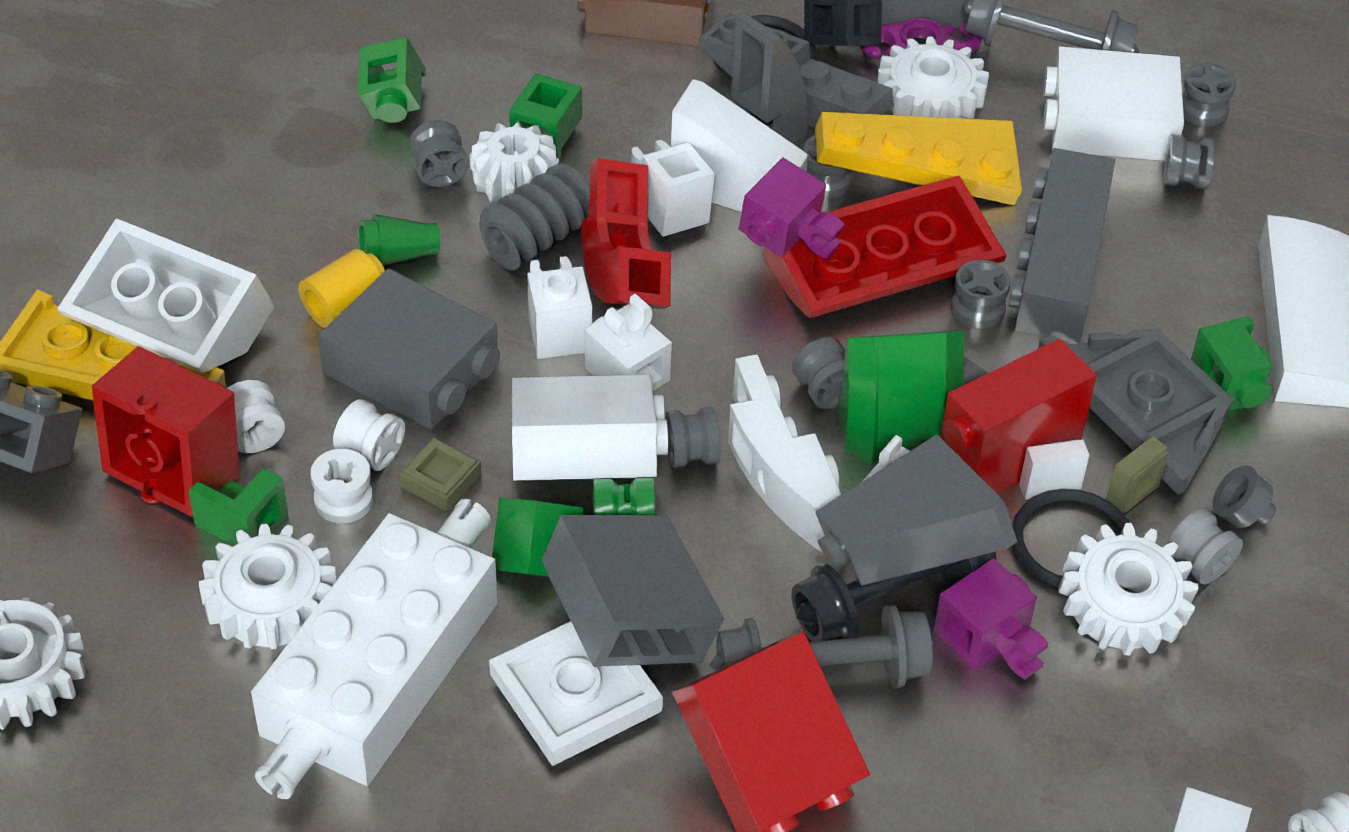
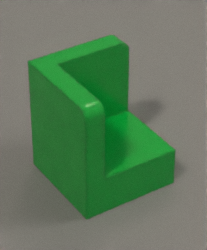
(240, 506)
(524, 533)

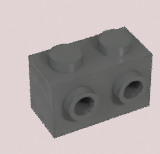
(35, 426)

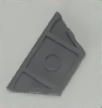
(1155, 391)

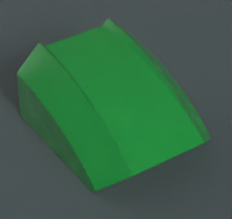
(897, 389)

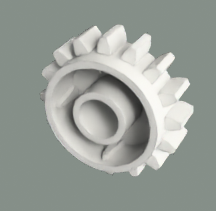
(934, 80)
(265, 586)
(1124, 618)
(36, 659)

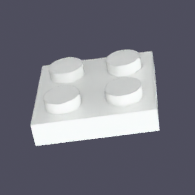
(567, 699)

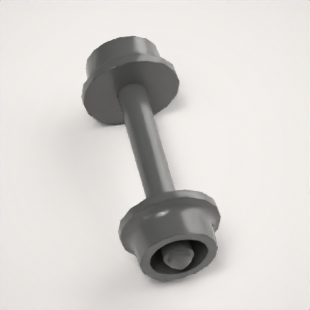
(986, 14)
(903, 646)

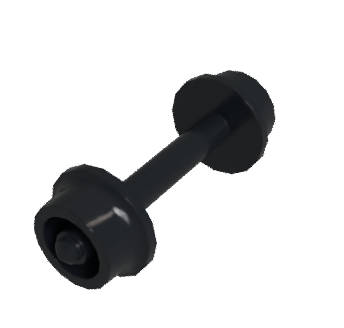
(828, 604)

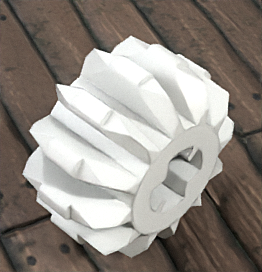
(510, 159)

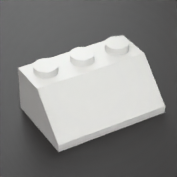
(168, 299)

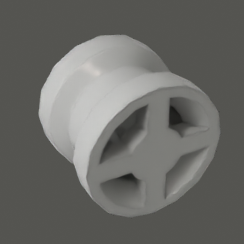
(1205, 545)

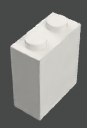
(1113, 102)
(586, 427)

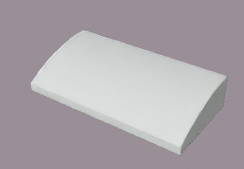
(1306, 310)

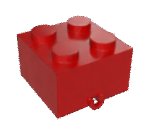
(165, 428)

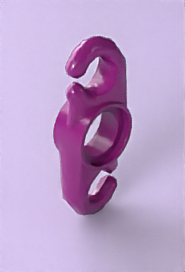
(922, 28)

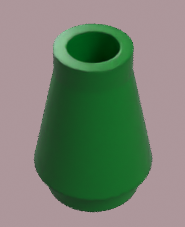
(397, 239)

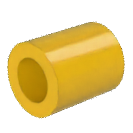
(338, 285)

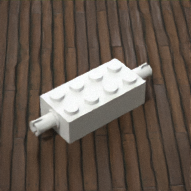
(375, 649)

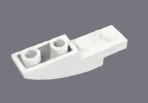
(781, 467)

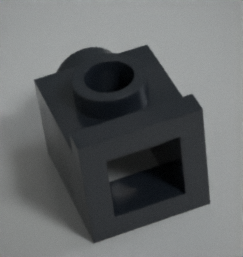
(843, 22)

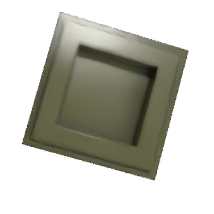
(440, 474)
(1137, 474)

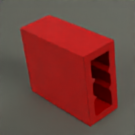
(1016, 407)
(772, 736)

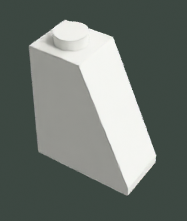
(729, 142)

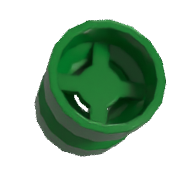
(624, 499)

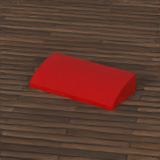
(889, 248)

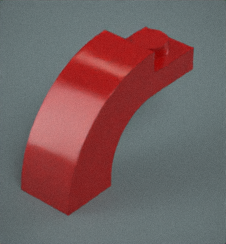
(617, 238)

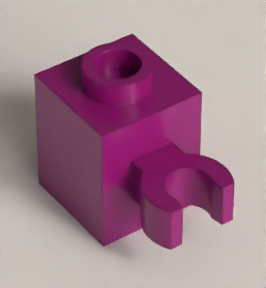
(787, 208)
(991, 616)

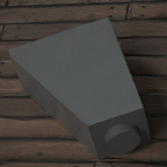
(914, 517)

